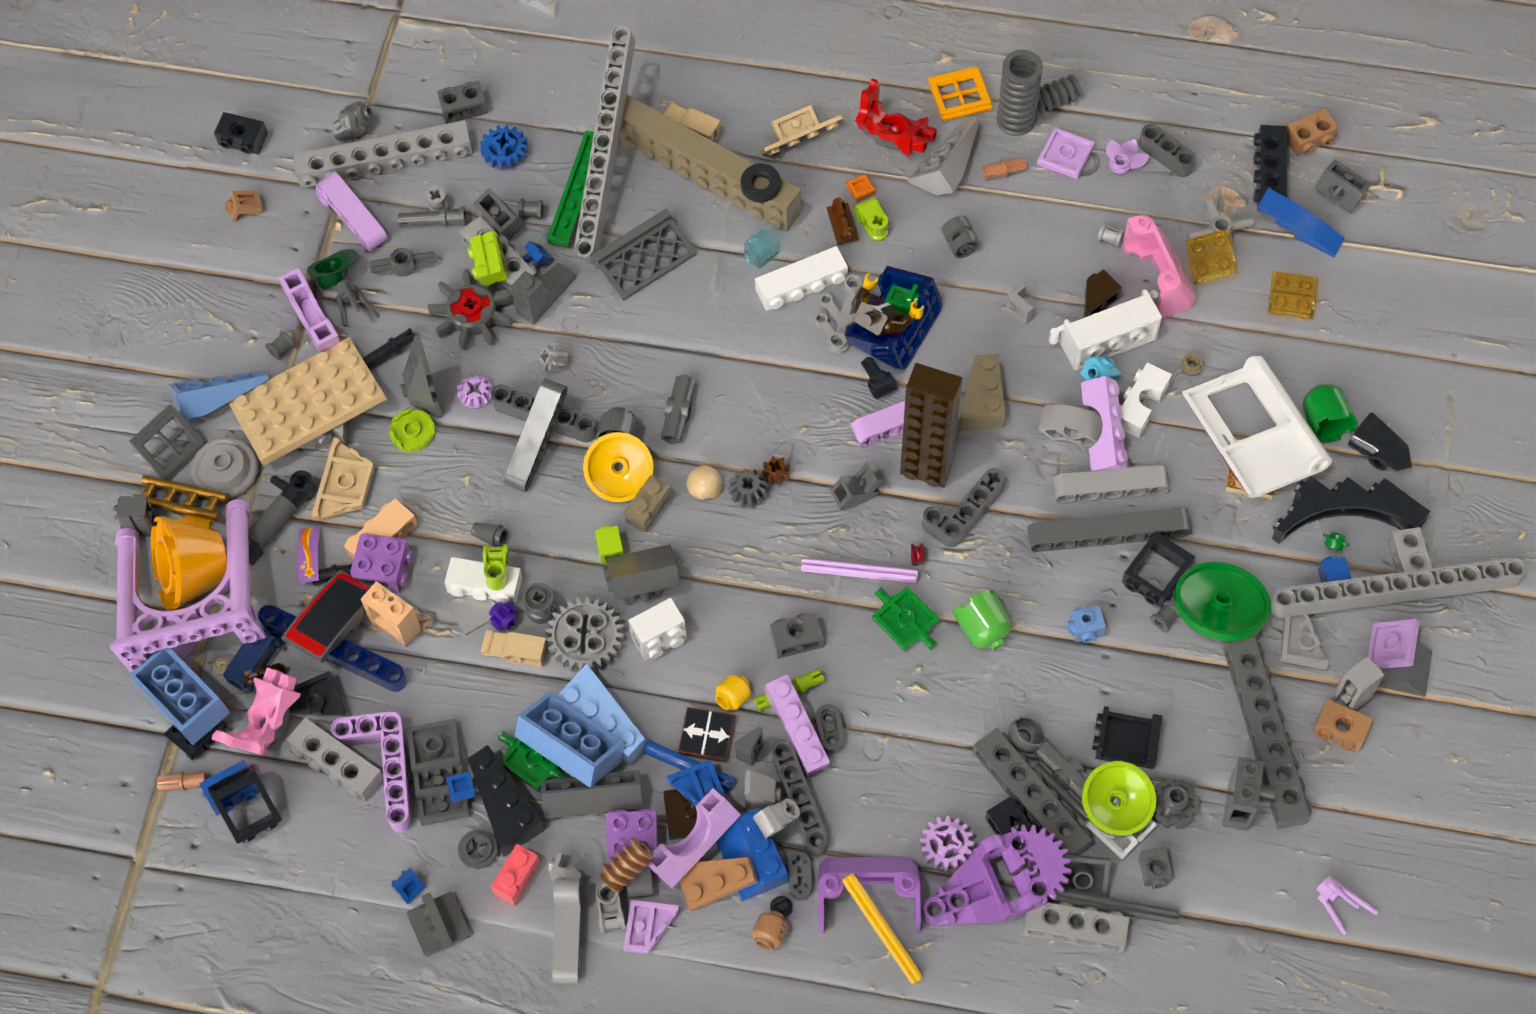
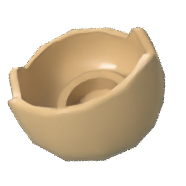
(704, 483)

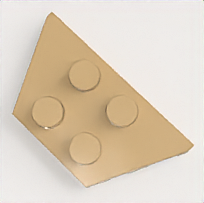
(343, 482)

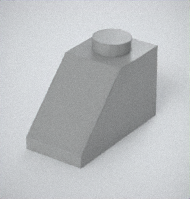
(760, 791)

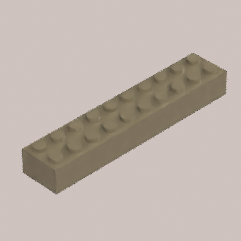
(703, 162)

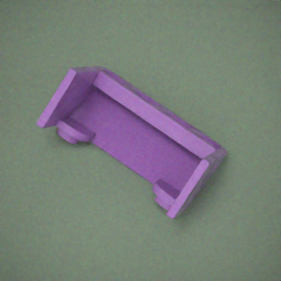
(869, 870)

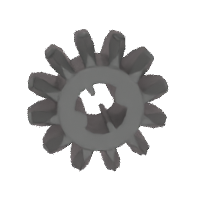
(748, 495)

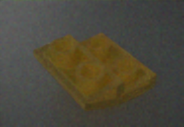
(1211, 256)
(1292, 295)

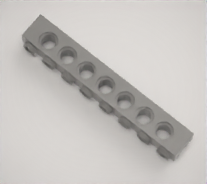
(392, 146)

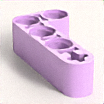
(335, 193)
(879, 425)

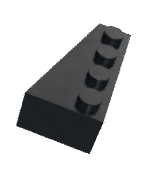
(505, 805)

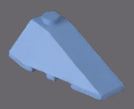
(200, 398)

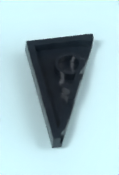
(318, 697)

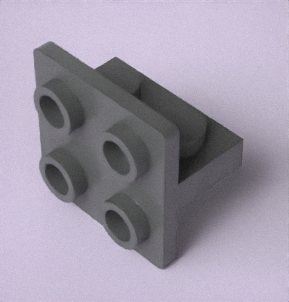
(438, 923)

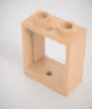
(392, 617)

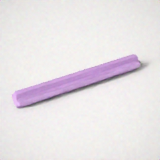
(859, 570)

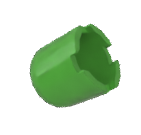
(984, 620)

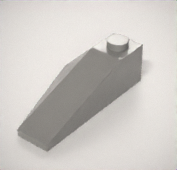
(948, 162)

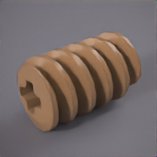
(627, 865)

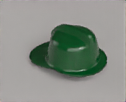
(333, 268)

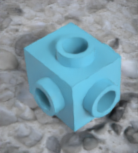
(1098, 367)

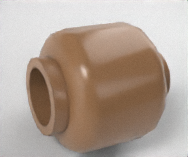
(770, 930)

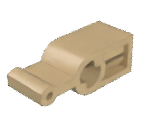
(695, 120)
(515, 647)

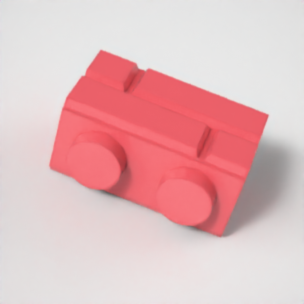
(515, 874)

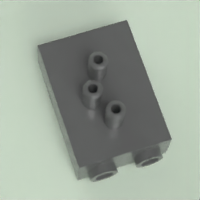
(642, 573)
(1246, 794)

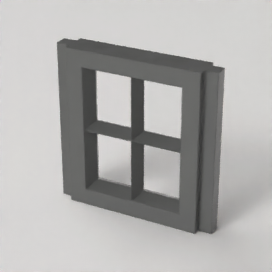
(153, 428)

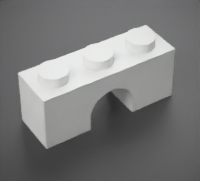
(1149, 384)

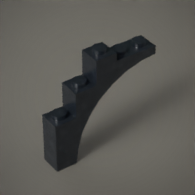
(1381, 502)

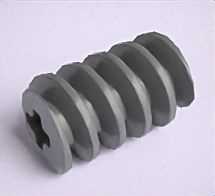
(1057, 92)

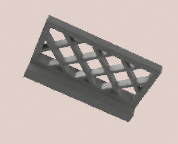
(634, 238)

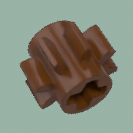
(776, 471)

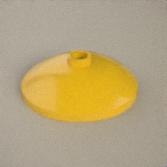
(600, 470)

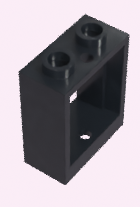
(1167, 550)
(234, 783)

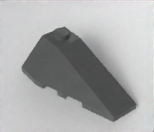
(418, 381)

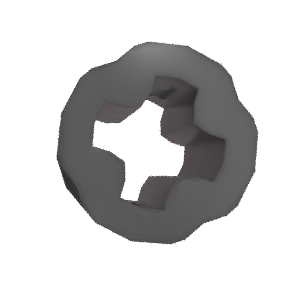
(531, 208)
(280, 345)
(1165, 616)

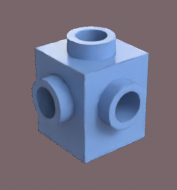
(1086, 624)

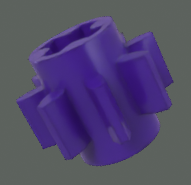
(503, 615)

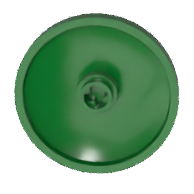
(1222, 601)

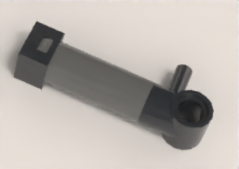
(279, 511)

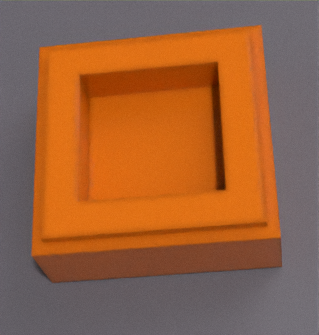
(860, 188)

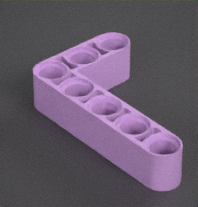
(390, 760)

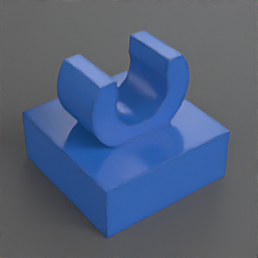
(538, 253)
(460, 787)
(408, 885)

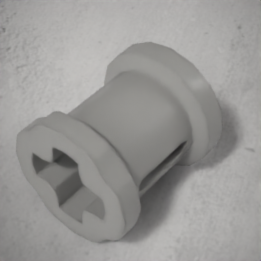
(436, 198)
(1110, 234)

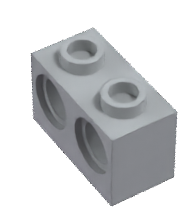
(1405, 555)

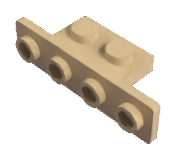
(796, 126)

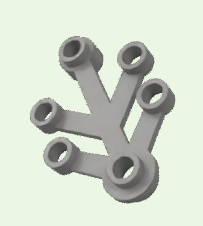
(842, 318)

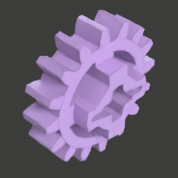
(937, 839)

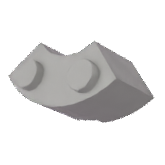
(1071, 424)

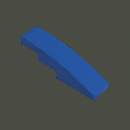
(1302, 222)

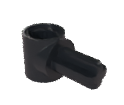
(879, 382)

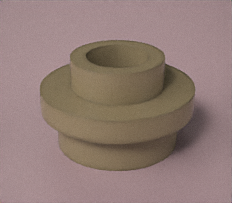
(1195, 359)

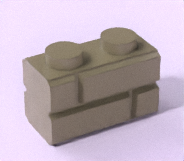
(647, 503)

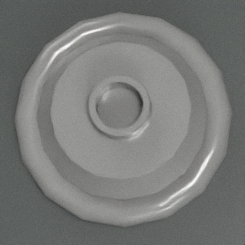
(225, 466)

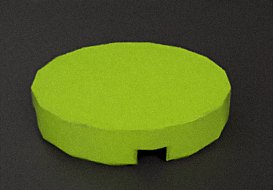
(412, 430)

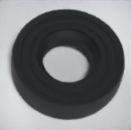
(760, 195)

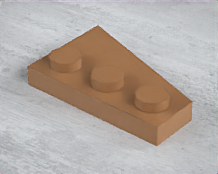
(715, 880)

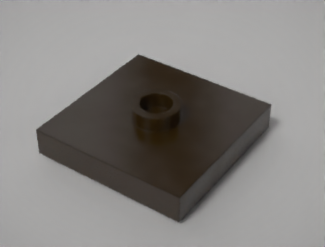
(680, 814)

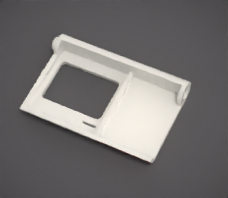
(1272, 456)

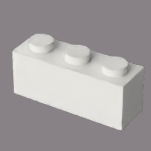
(469, 579)

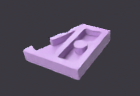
(647, 924)

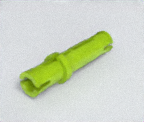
(800, 685)

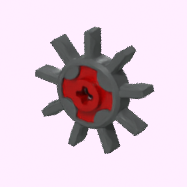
(470, 310)

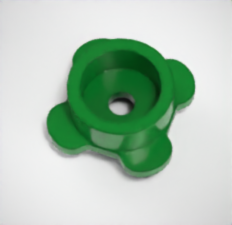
(1335, 541)

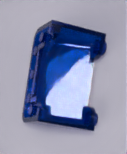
(899, 349)

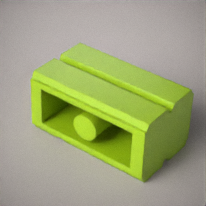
(488, 258)

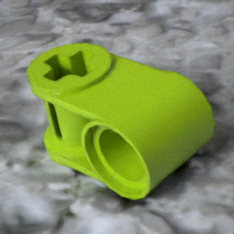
(872, 218)
(496, 562)

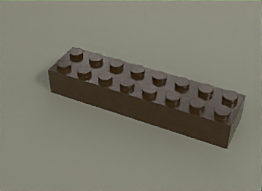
(930, 425)

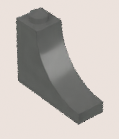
(536, 295)

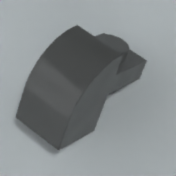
(857, 488)

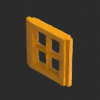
(964, 109)

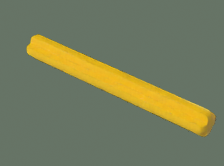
(882, 928)

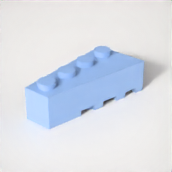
(593, 700)

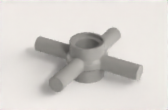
(1220, 221)

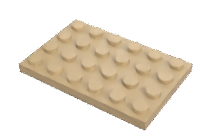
(306, 401)

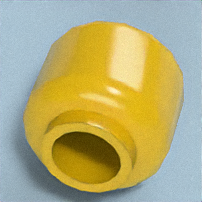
(732, 692)

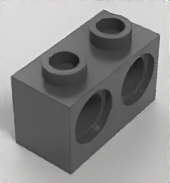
(461, 102)

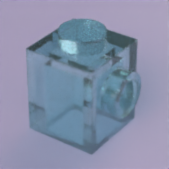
(760, 248)

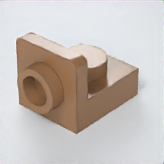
(243, 203)

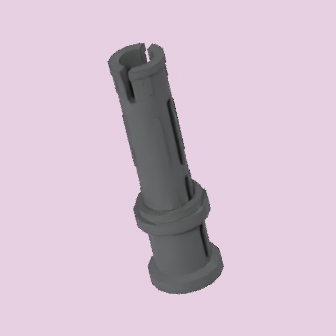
(444, 217)

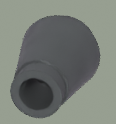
(490, 533)

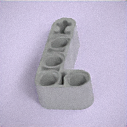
(567, 930)

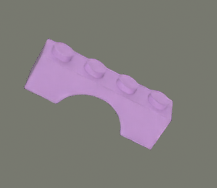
(308, 311)
(1109, 449)
(797, 724)
(712, 821)

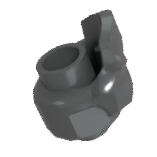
(352, 121)

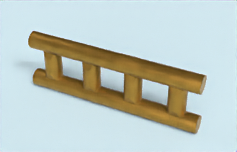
(188, 506)

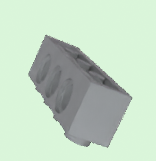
(513, 258)
(309, 734)
(1087, 935)

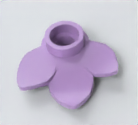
(1125, 154)

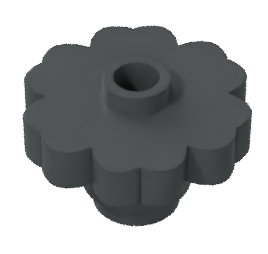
(1175, 803)

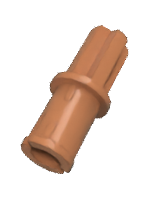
(1003, 168)
(180, 781)

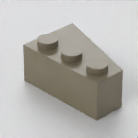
(983, 398)

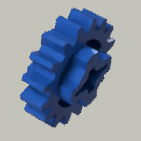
(503, 147)

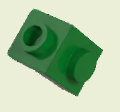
(902, 298)

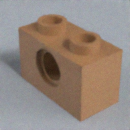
(1355, 723)

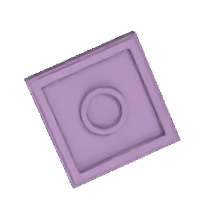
(1065, 153)
(1394, 643)

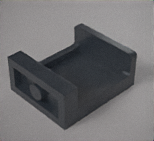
(1127, 738)

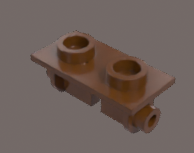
(842, 222)

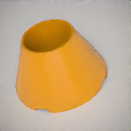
(185, 561)

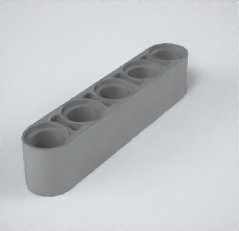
(1111, 484)

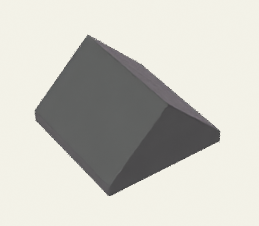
(1410, 678)
(1088, 874)

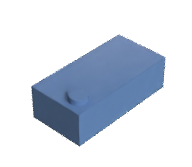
(179, 694)
(569, 739)

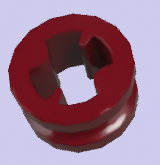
(917, 554)

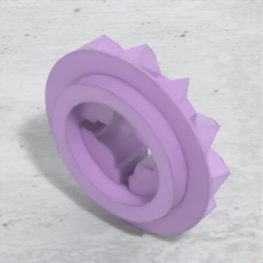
(474, 399)

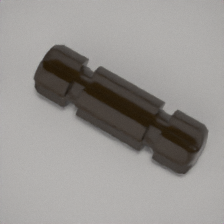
(248, 676)

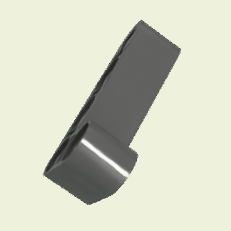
(976, 509)

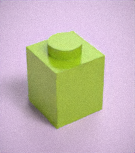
(608, 542)

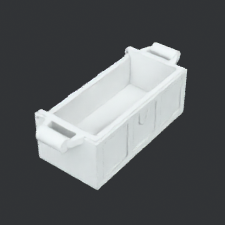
(1110, 330)

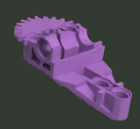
(980, 890)

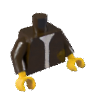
(880, 315)

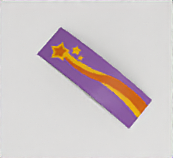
(307, 555)

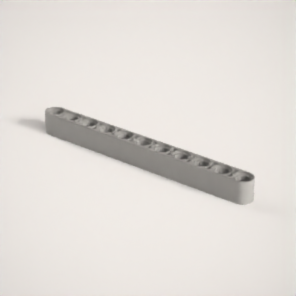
(601, 133)
(1407, 581)

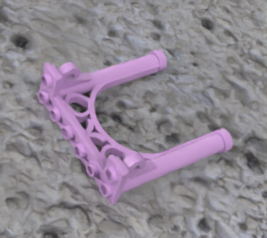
(185, 627)

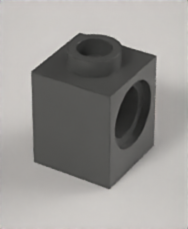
(1157, 857)

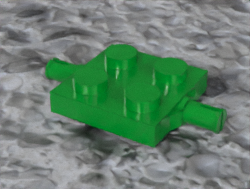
(905, 618)
(527, 763)

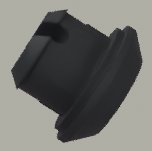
(782, 905)

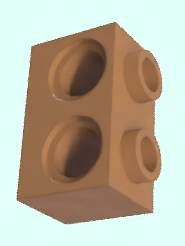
(1309, 128)

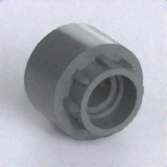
(618, 420)

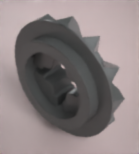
(481, 838)

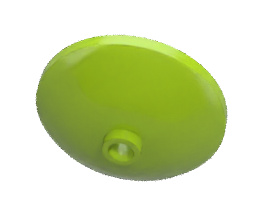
(1133, 792)

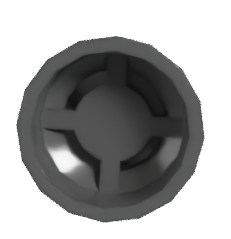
(960, 236)
(539, 603)

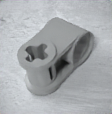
(776, 817)
(609, 912)

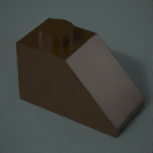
(1100, 293)

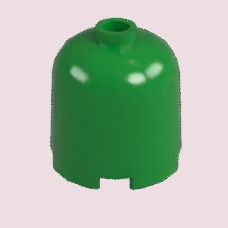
(1328, 412)

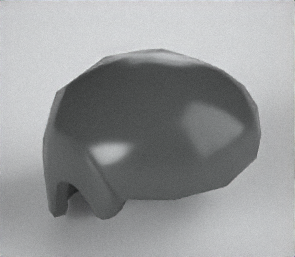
(1026, 734)

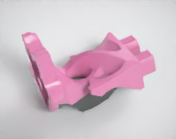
(271, 702)

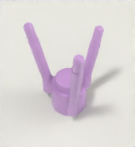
(1332, 890)

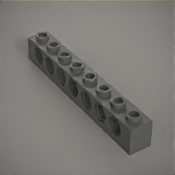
(1284, 813)

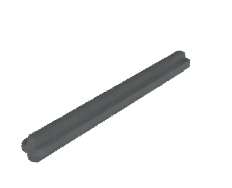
(1111, 904)

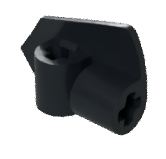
(1380, 445)

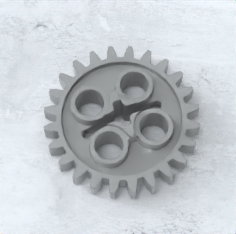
(606, 635)

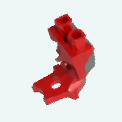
(903, 133)

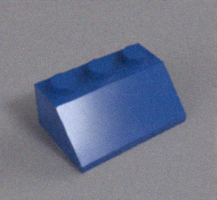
(746, 840)

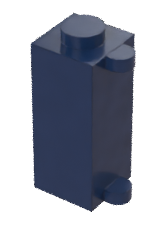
(250, 657)

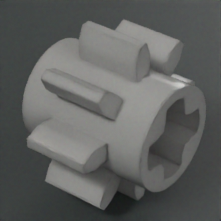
(553, 357)

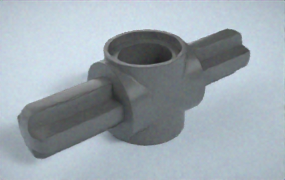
(402, 269)

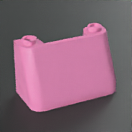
(1150, 242)

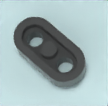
(830, 729)

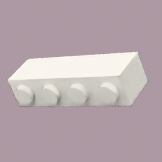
(801, 278)

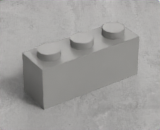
(1358, 684)

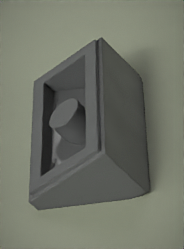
(749, 746)

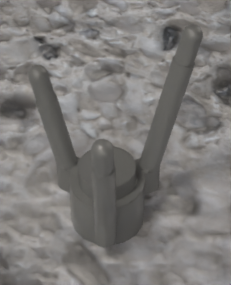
(348, 294)

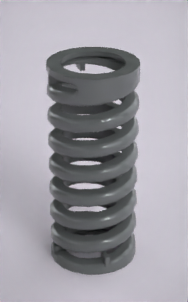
(1019, 92)

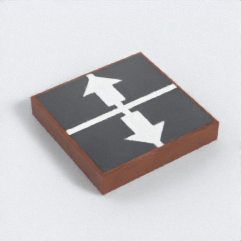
(706, 734)

